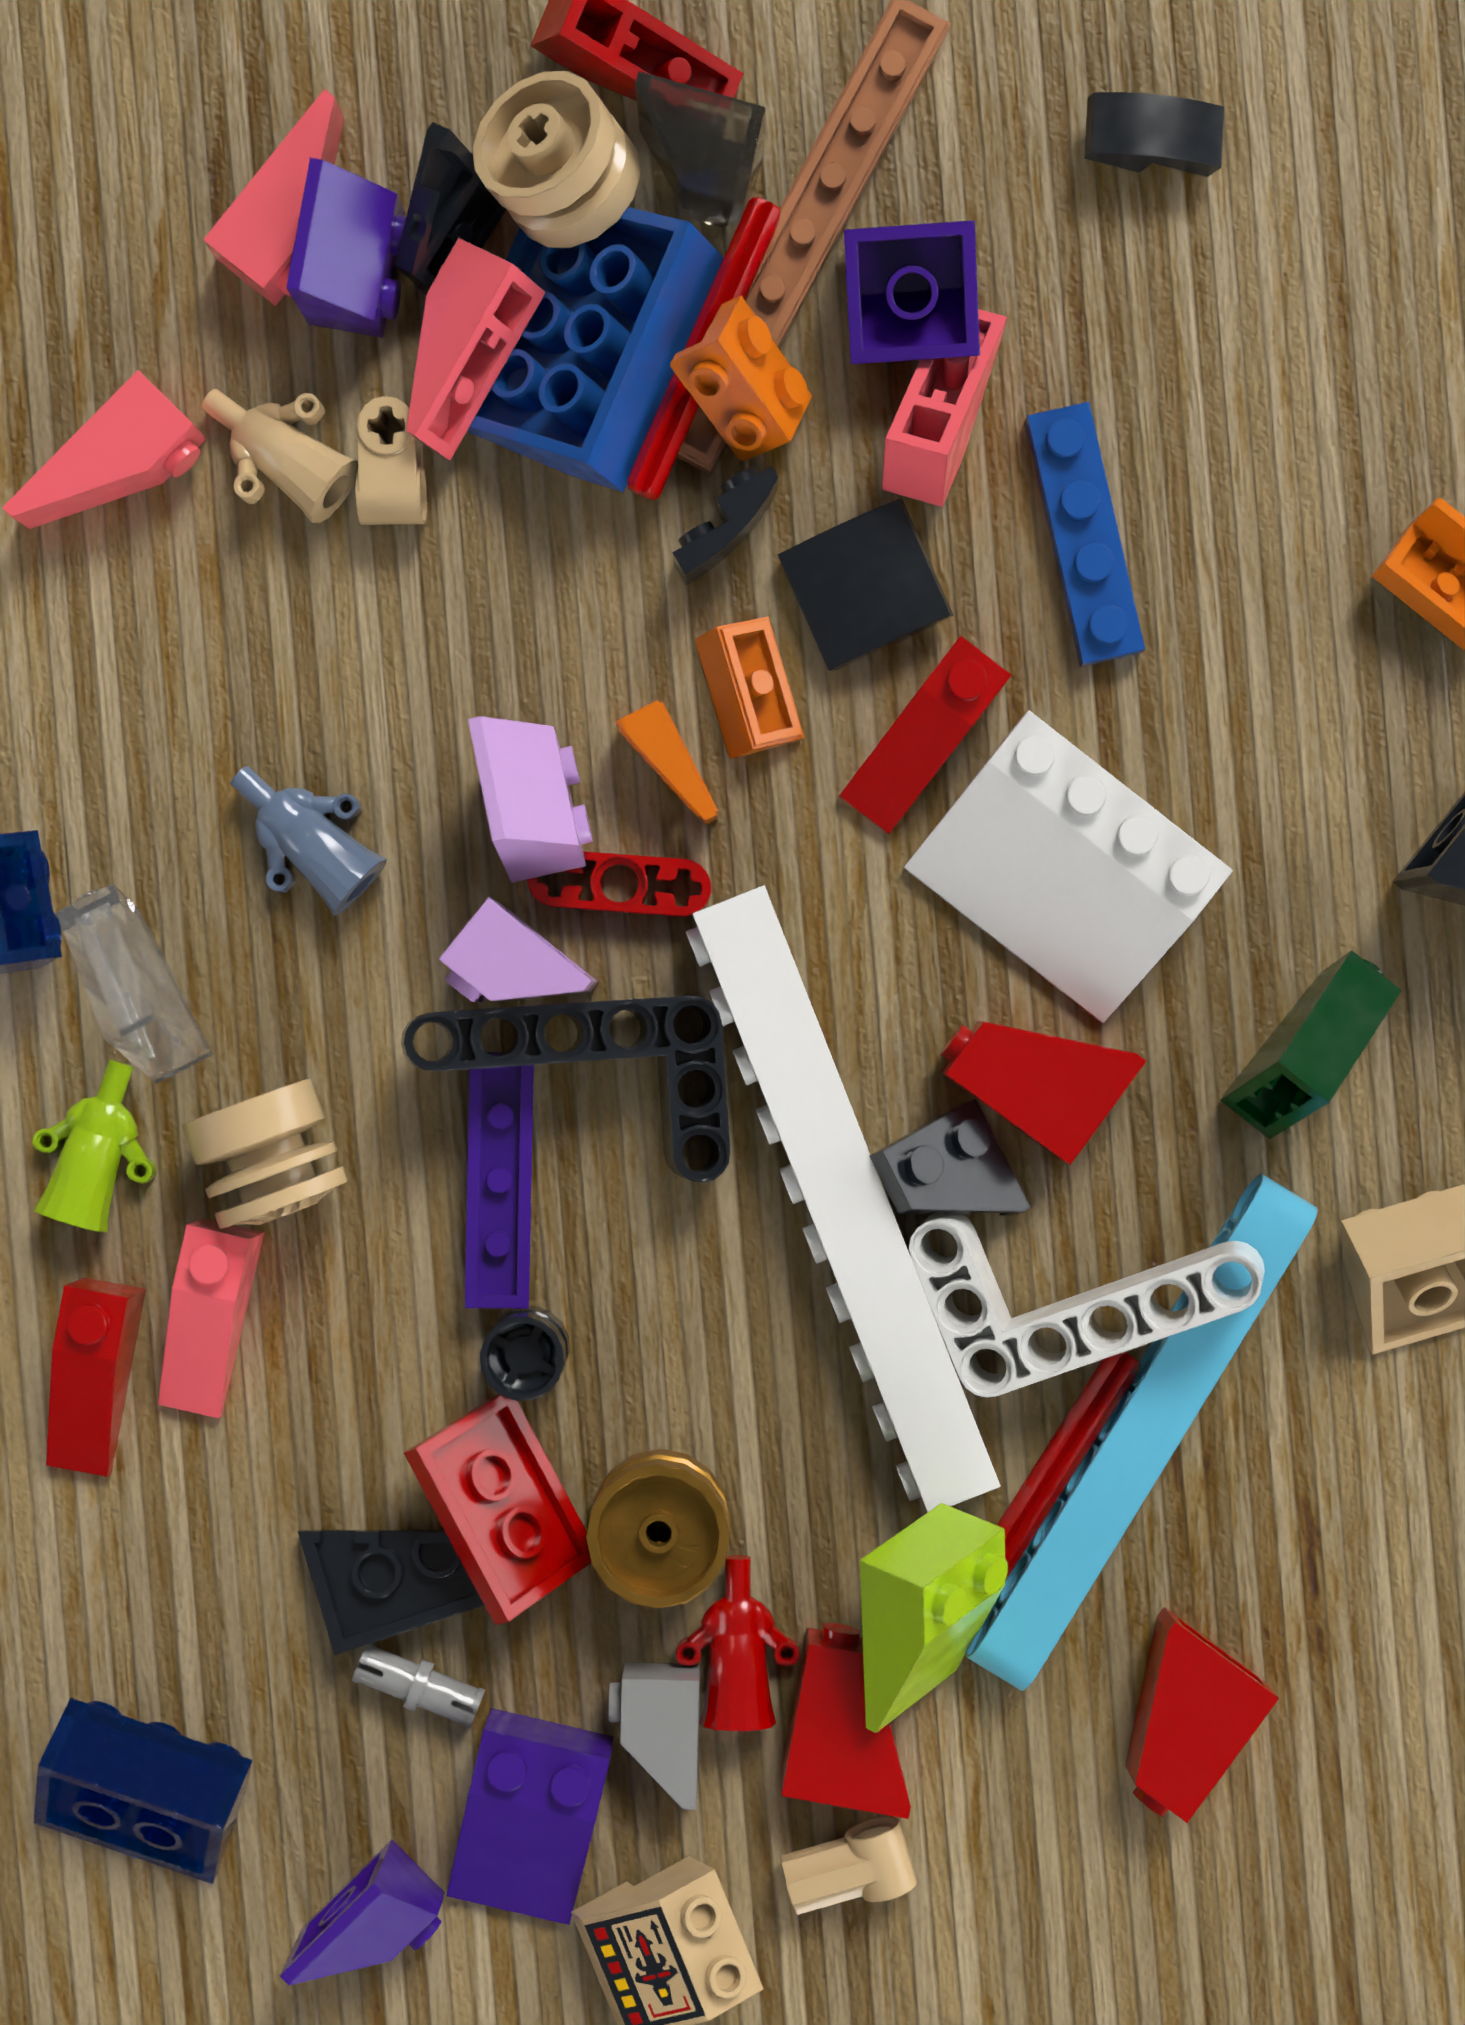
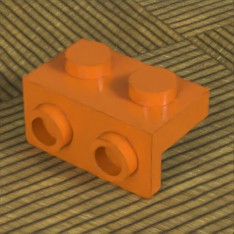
(743, 382)
(1429, 569)

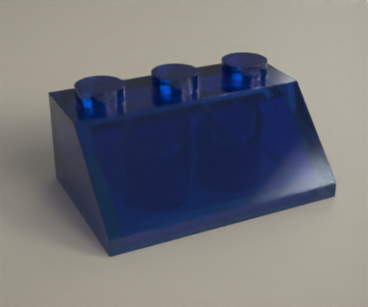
(140, 1789)

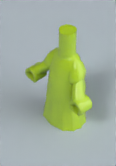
(88, 1164)

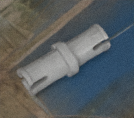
(418, 1685)

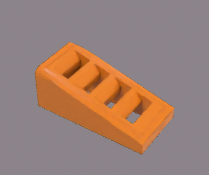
(662, 748)

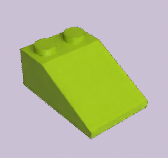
(925, 1605)

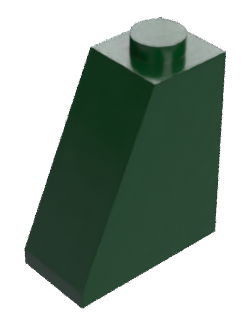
(1313, 1046)

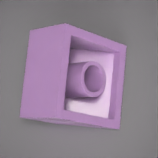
(529, 797)
(509, 961)

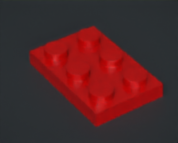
(501, 1506)

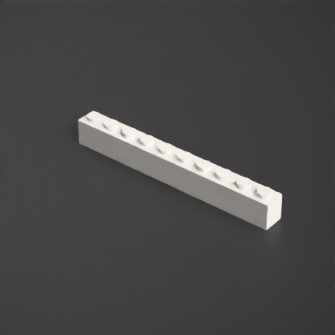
(845, 1199)

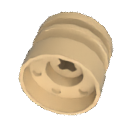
(265, 1154)

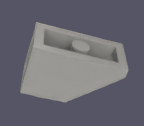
(661, 1723)

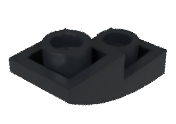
(1154, 128)
(740, 509)

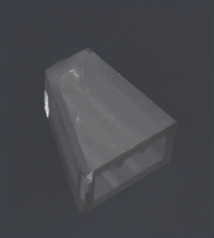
(131, 984)

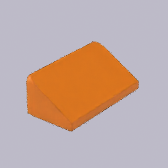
(749, 687)

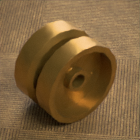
(660, 1566)

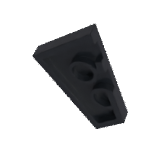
(384, 1582)

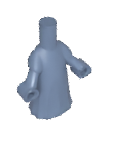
(294, 826)

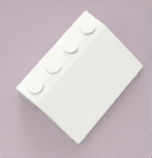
(1067, 867)

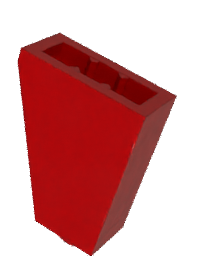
(1040, 1082)
(1190, 1718)
(828, 1747)

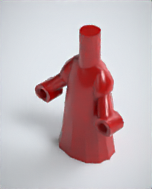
(737, 1668)

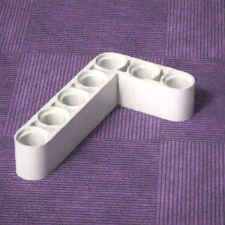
(1072, 1316)

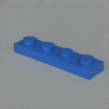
(1084, 534)

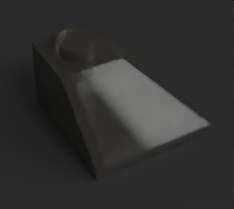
(703, 145)

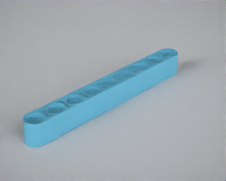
(1133, 1448)

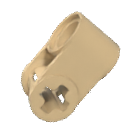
(390, 476)

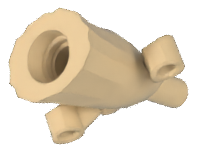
(298, 464)

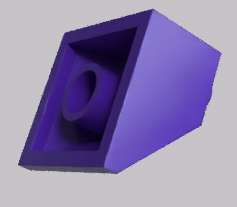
(368, 1920)

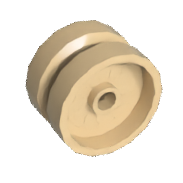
(556, 159)

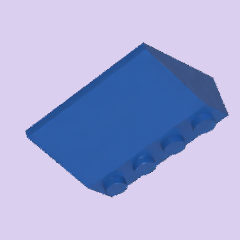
(599, 345)

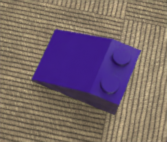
(530, 1816)

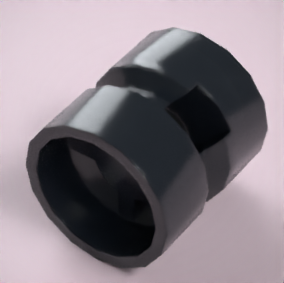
(525, 1353)

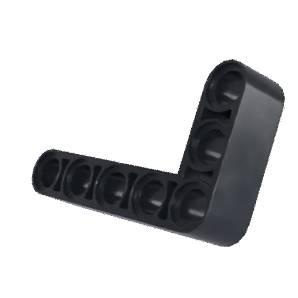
(595, 1043)

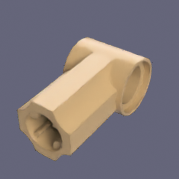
(865, 1864)

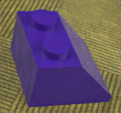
(346, 251)
(912, 292)

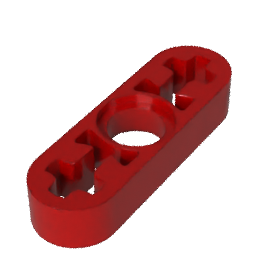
(666, 902)

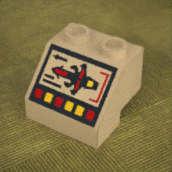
(668, 1948)

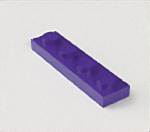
(499, 1187)

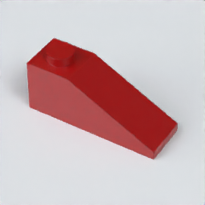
(617, 39)
(925, 734)
(91, 1373)

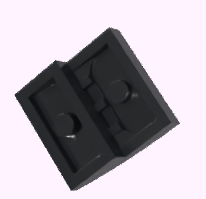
(865, 584)

